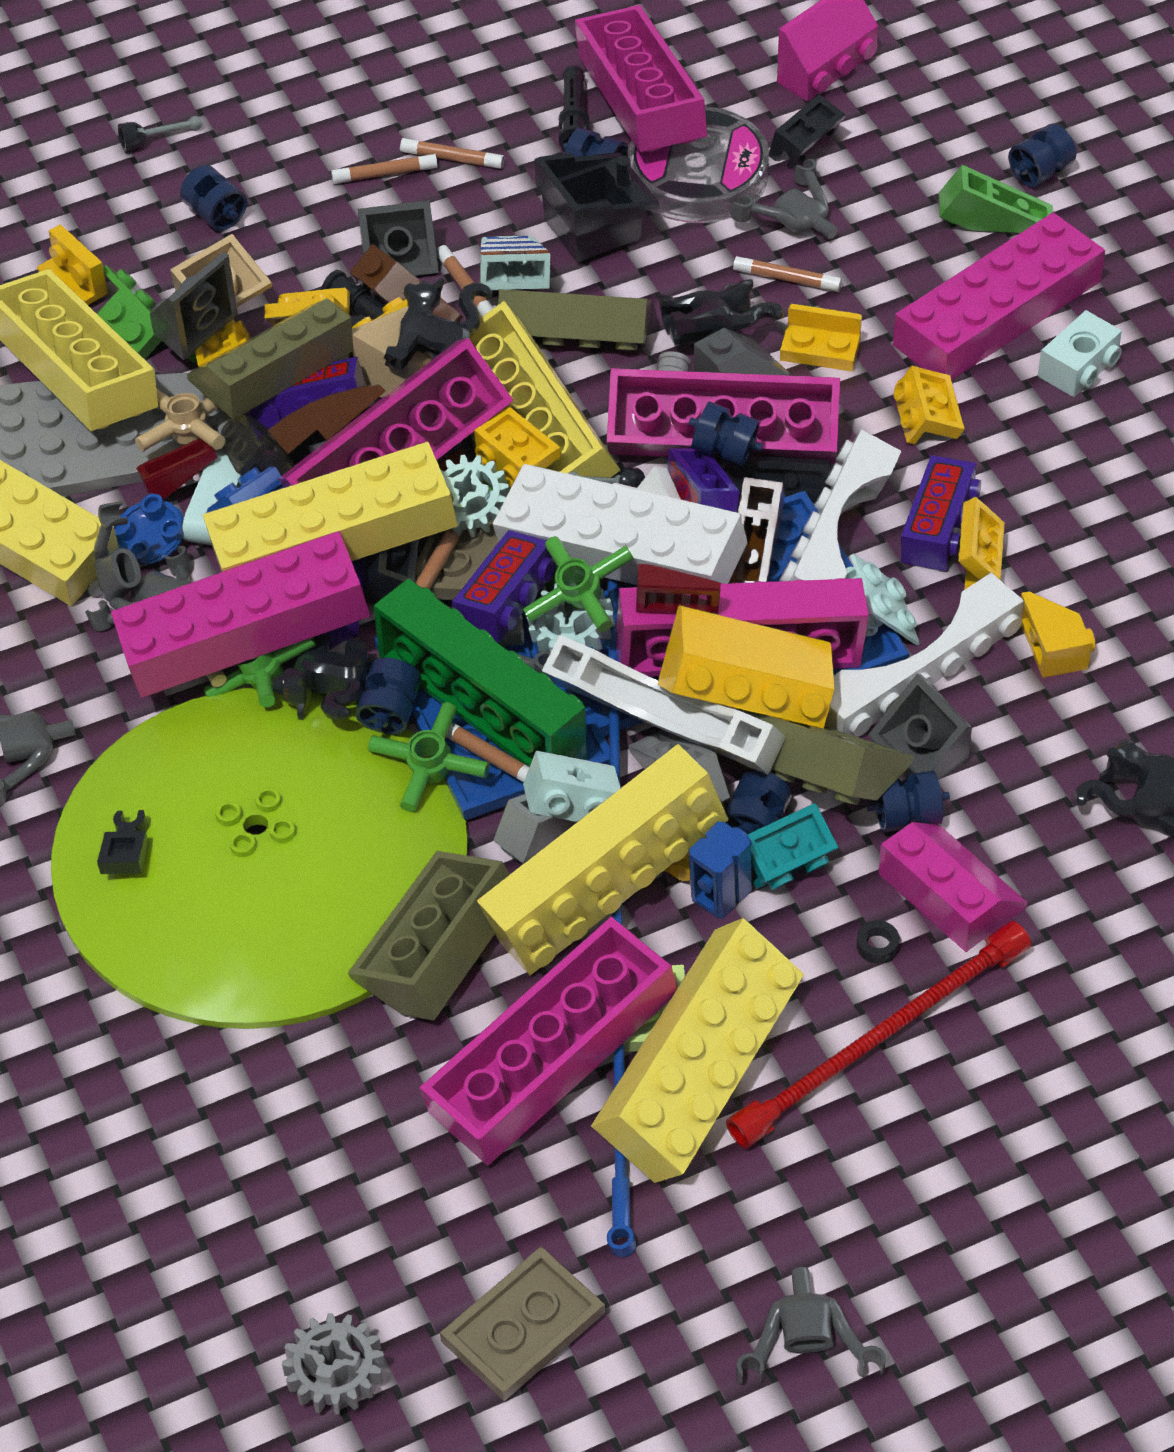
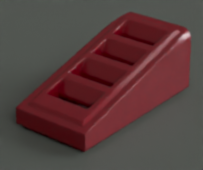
(175, 468)
(664, 589)

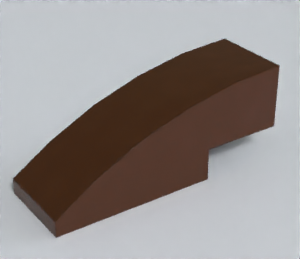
(324, 414)

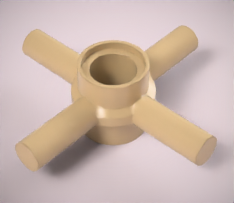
(183, 421)

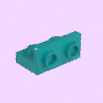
(790, 845)

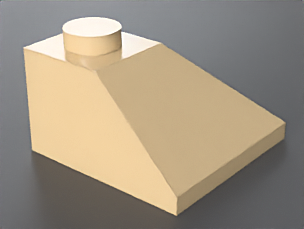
(246, 274)
(370, 347)

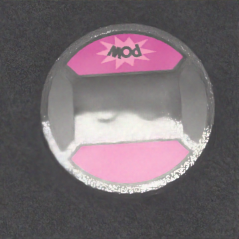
(708, 175)

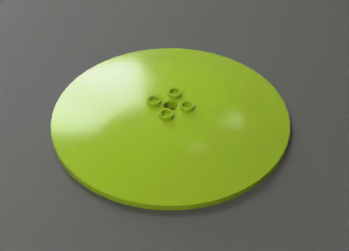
(234, 920)

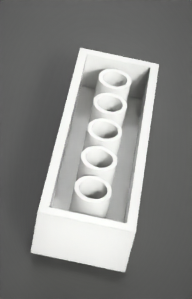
(603, 517)

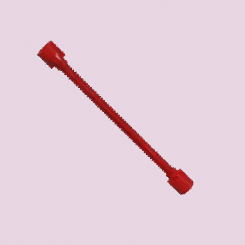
(757, 1119)

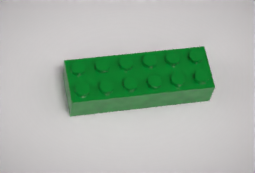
(484, 680)

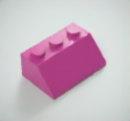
(825, 45)
(947, 883)

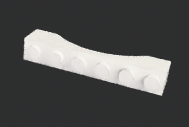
(859, 478)
(984, 616)
(638, 695)

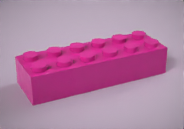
(641, 79)
(999, 297)
(432, 406)
(653, 411)
(813, 608)
(240, 614)
(549, 1040)

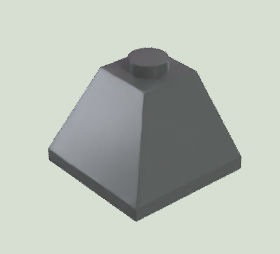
(734, 353)

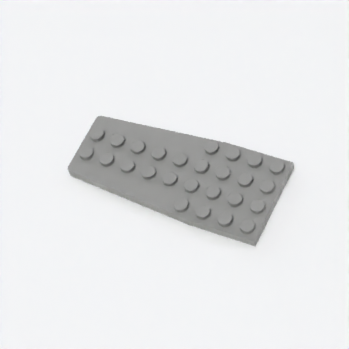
(65, 456)

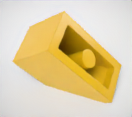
(1055, 636)

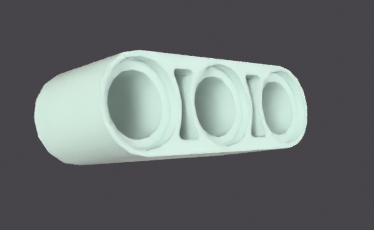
(213, 479)

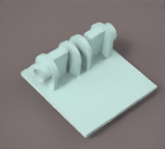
(883, 600)

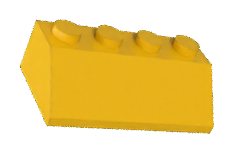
(748, 667)

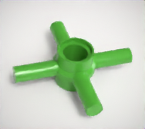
(587, 593)
(261, 672)
(428, 769)

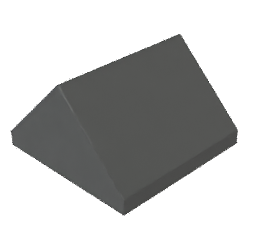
(402, 233)
(925, 727)

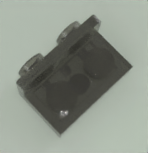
(250, 444)

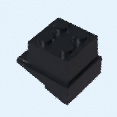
(592, 201)

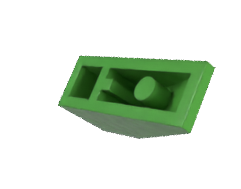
(988, 204)

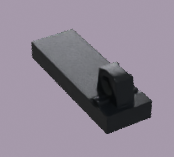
(794, 473)

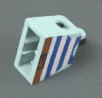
(510, 263)

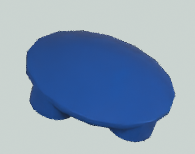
(151, 530)

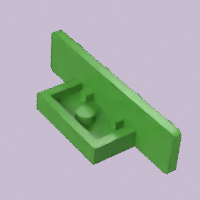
(130, 314)

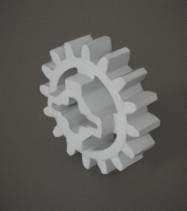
(337, 1368)

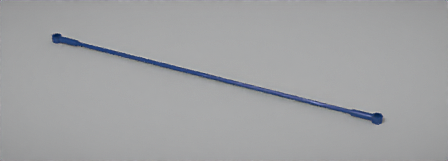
(620, 1182)

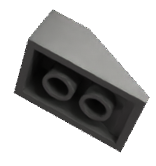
(197, 308)

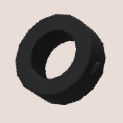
(878, 928)

